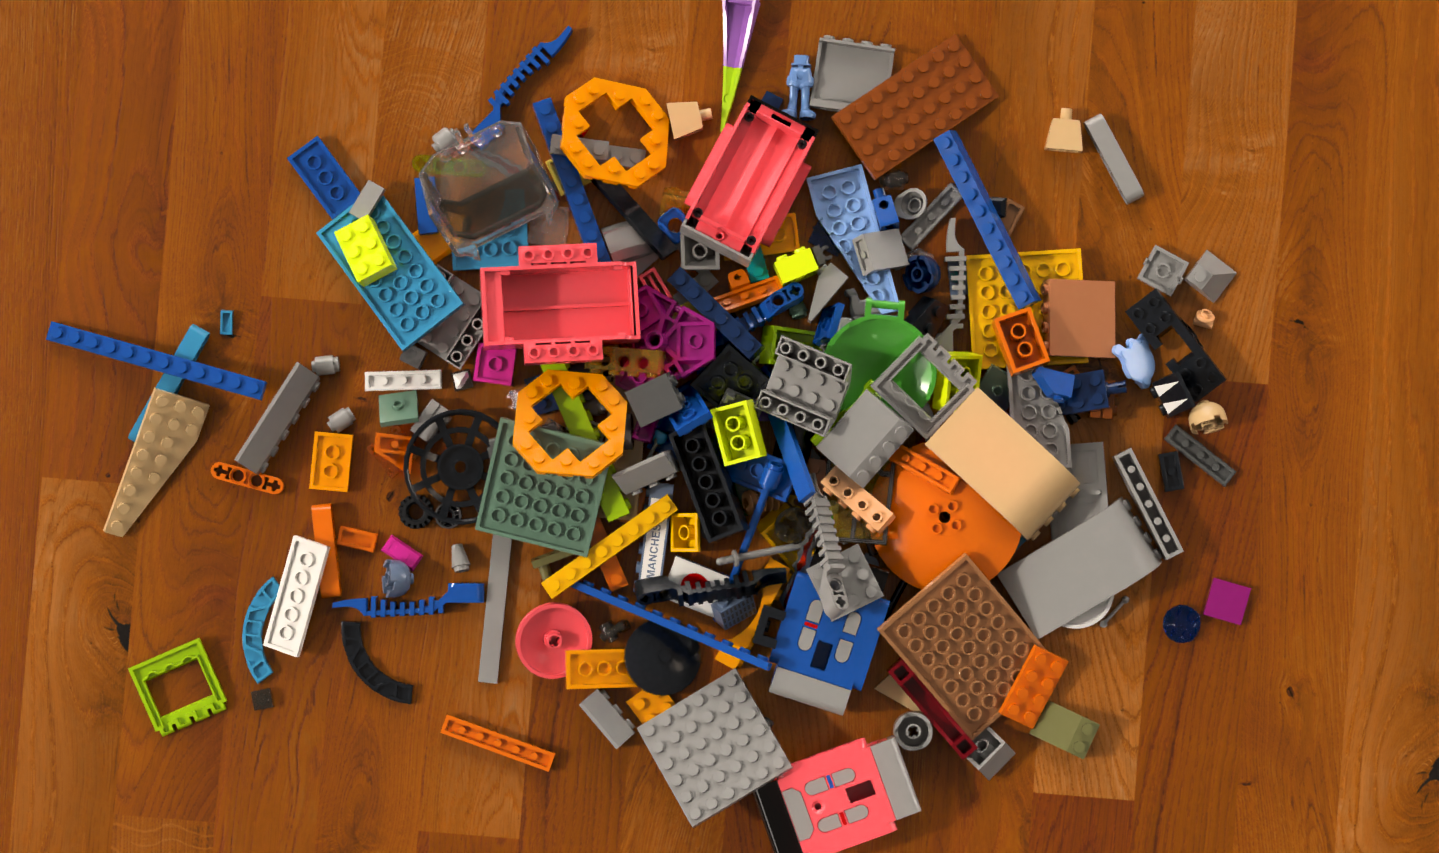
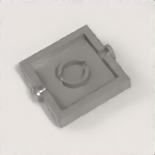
(1163, 270)

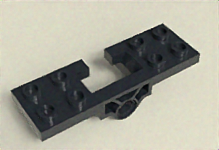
(1154, 319)

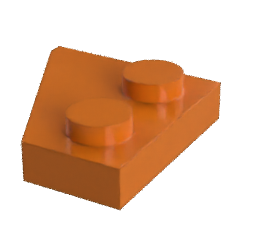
(392, 448)

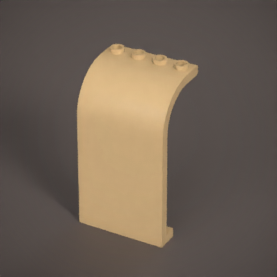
(1004, 464)

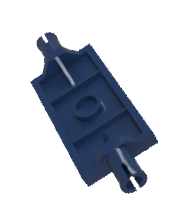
(1091, 393)

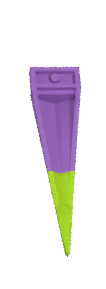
(738, 26)

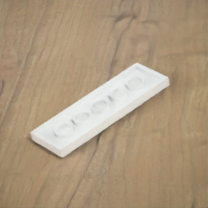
(296, 596)

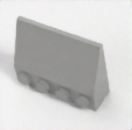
(865, 438)

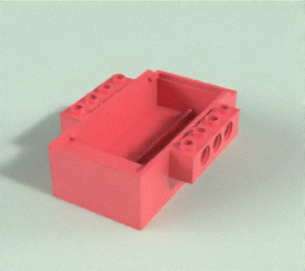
(559, 304)

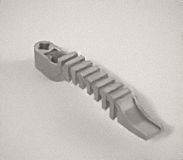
(945, 338)
(832, 588)

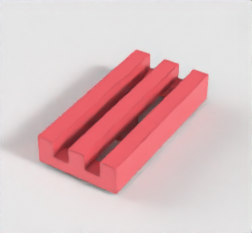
(647, 274)

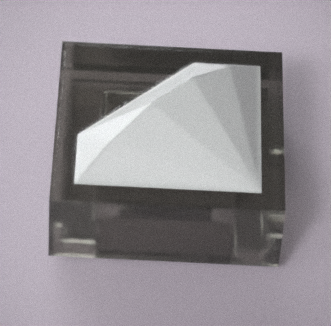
(462, 380)

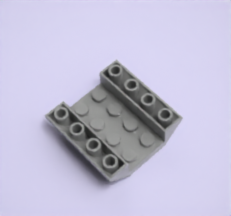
(460, 332)
(805, 387)

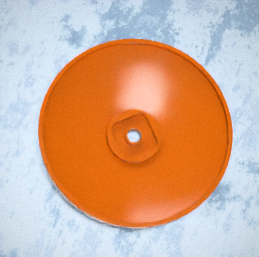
(925, 546)

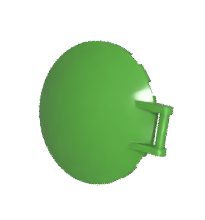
(874, 344)

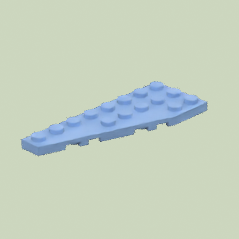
(846, 212)

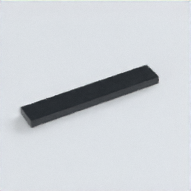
(637, 218)

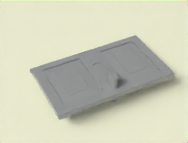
(1090, 471)

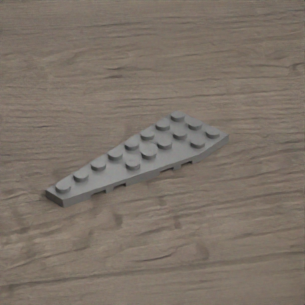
(1039, 416)

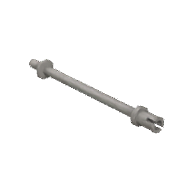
(735, 557)

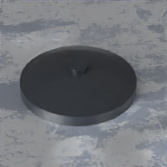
(661, 659)

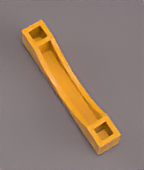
(745, 637)

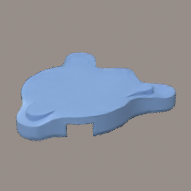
(1136, 360)

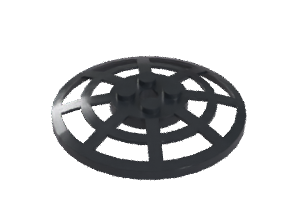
(446, 464)

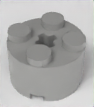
(923, 729)

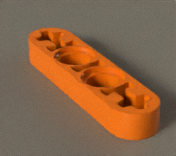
(247, 480)

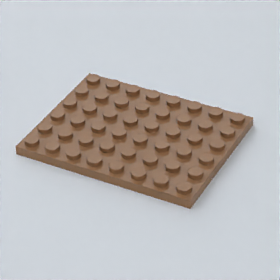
(962, 643)

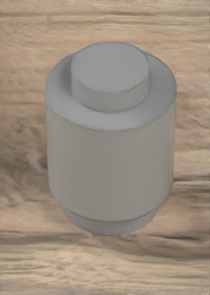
(326, 365)
(341, 420)

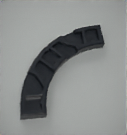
(367, 670)

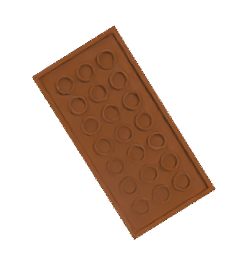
(914, 107)

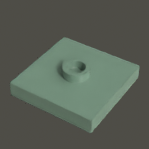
(995, 386)
(398, 408)

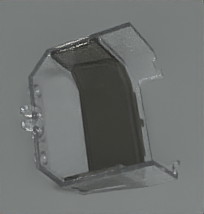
(486, 186)

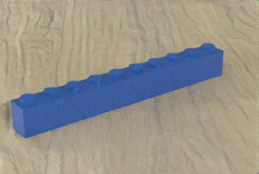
(570, 181)
(987, 220)

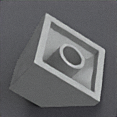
(697, 256)
(1210, 276)

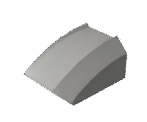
(625, 242)

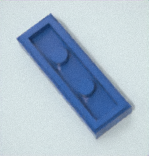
(425, 224)

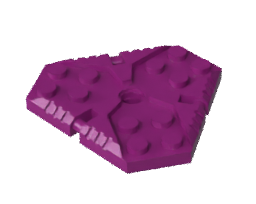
(686, 340)

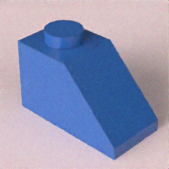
(1054, 383)

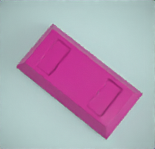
(401, 551)

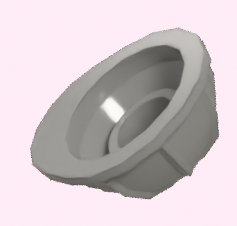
(910, 204)

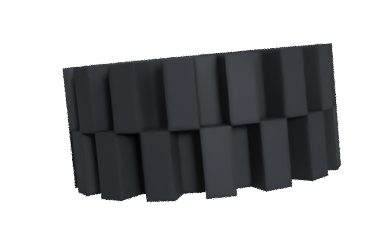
(407, 519)

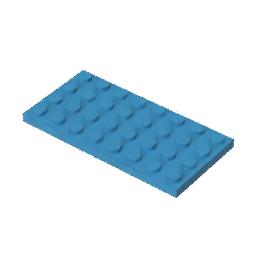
(410, 298)

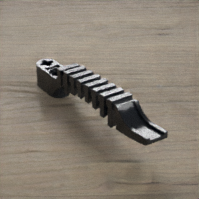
(662, 589)

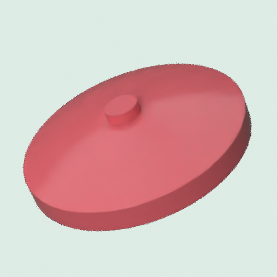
(547, 634)

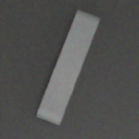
(1113, 158)

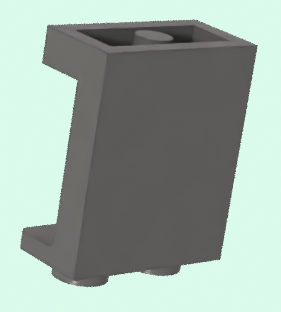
(655, 399)

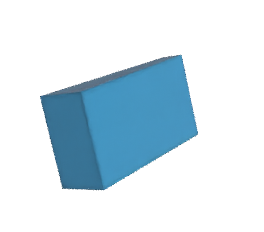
(226, 322)

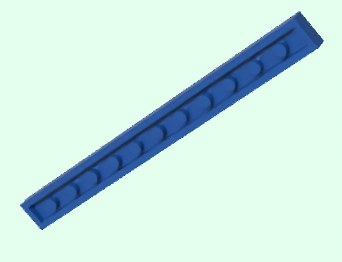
(156, 360)
(673, 624)

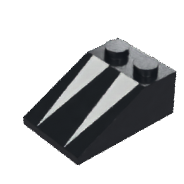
(1171, 394)

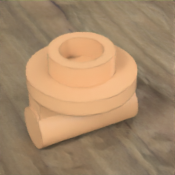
(1204, 318)

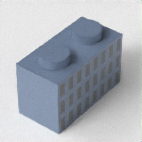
(733, 611)

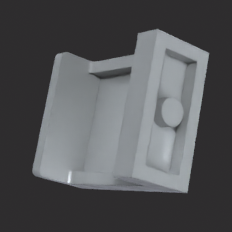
(880, 251)

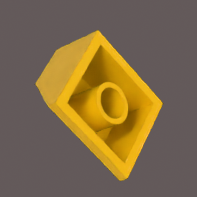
(685, 532)

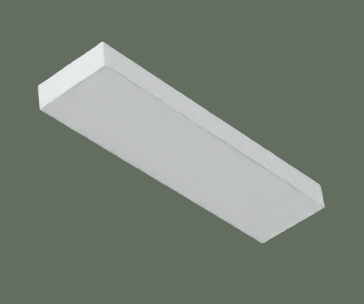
(403, 380)

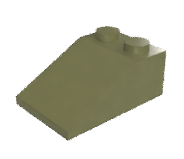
(1065, 729)

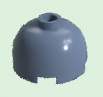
(396, 578)

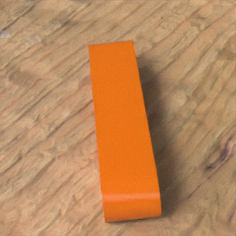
(325, 534)

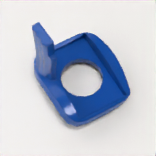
(664, 220)

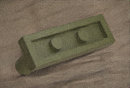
(542, 562)

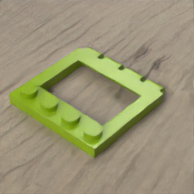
(169, 661)

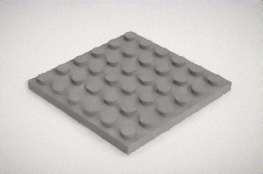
(714, 748)

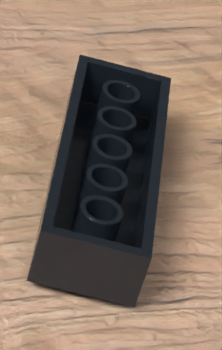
(709, 483)

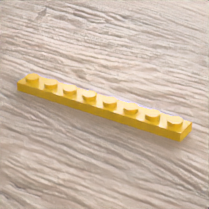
(610, 546)

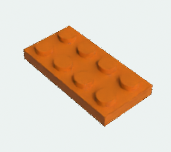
(1033, 686)

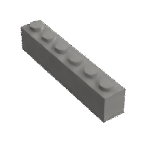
(1147, 504)

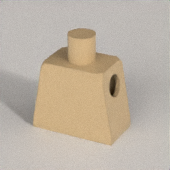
(687, 118)
(1064, 134)

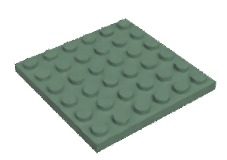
(540, 507)

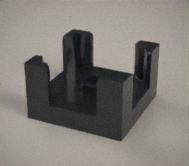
(763, 625)

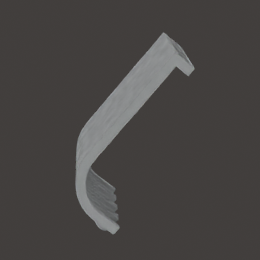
(1081, 568)

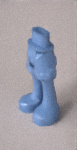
(800, 79)

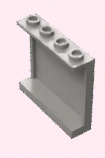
(848, 71)

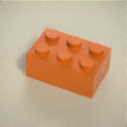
(1020, 341)

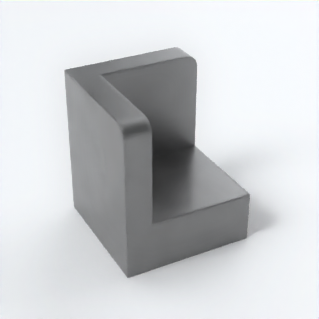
(414, 356)

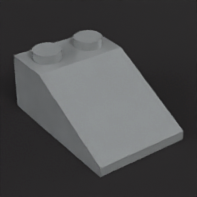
(827, 285)

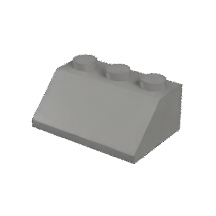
(647, 473)
(607, 717)

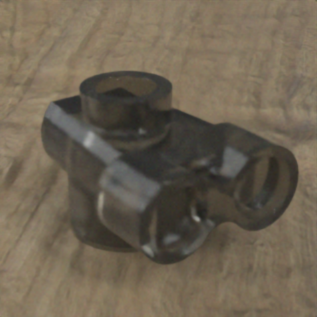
(610, 631)

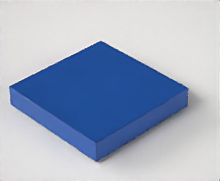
(828, 323)

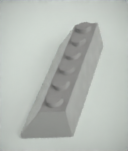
(277, 419)

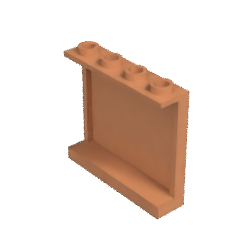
(1078, 318)

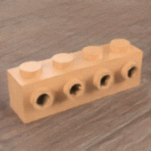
(858, 500)

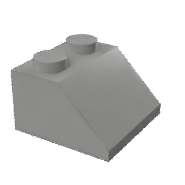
(991, 753)

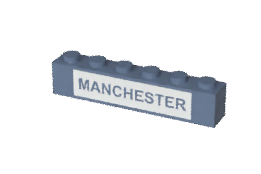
(655, 541)

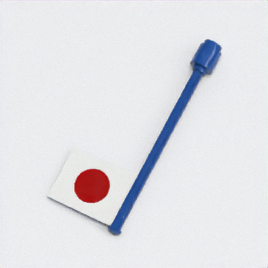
(688, 570)

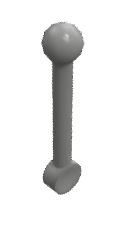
(1103, 623)

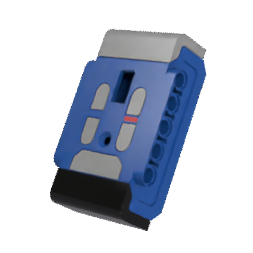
(821, 658)

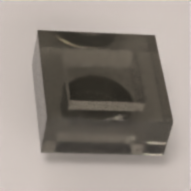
(262, 699)

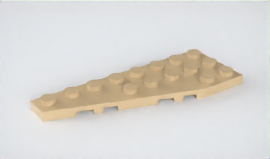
(162, 442)

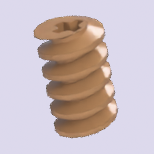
(750, 500)

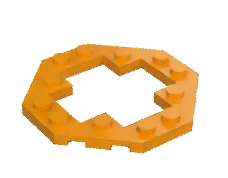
(618, 95)
(573, 384)

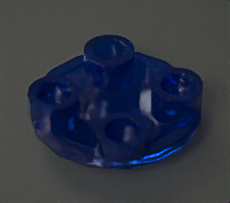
(1181, 623)

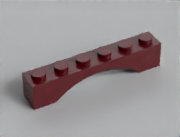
(931, 708)

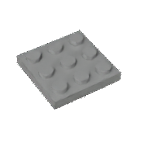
(856, 577)

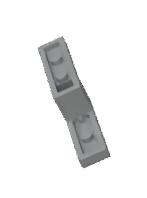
(603, 151)

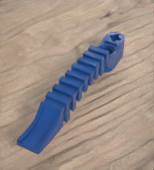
(551, 48)
(765, 311)
(456, 594)

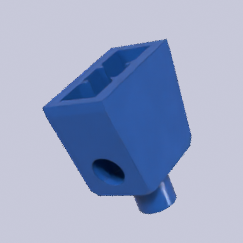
(886, 218)

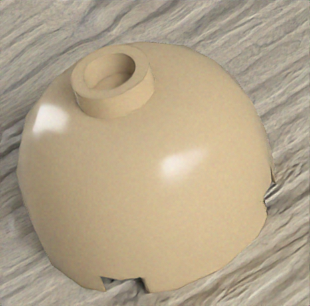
(1207, 417)

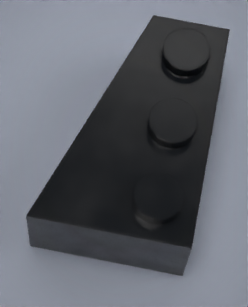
(927, 315)

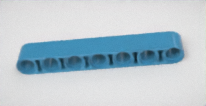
(188, 349)

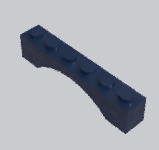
(716, 313)

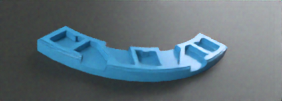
(253, 630)

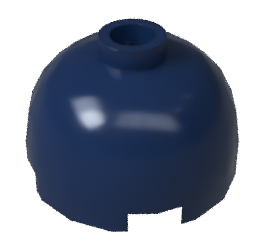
(921, 274)

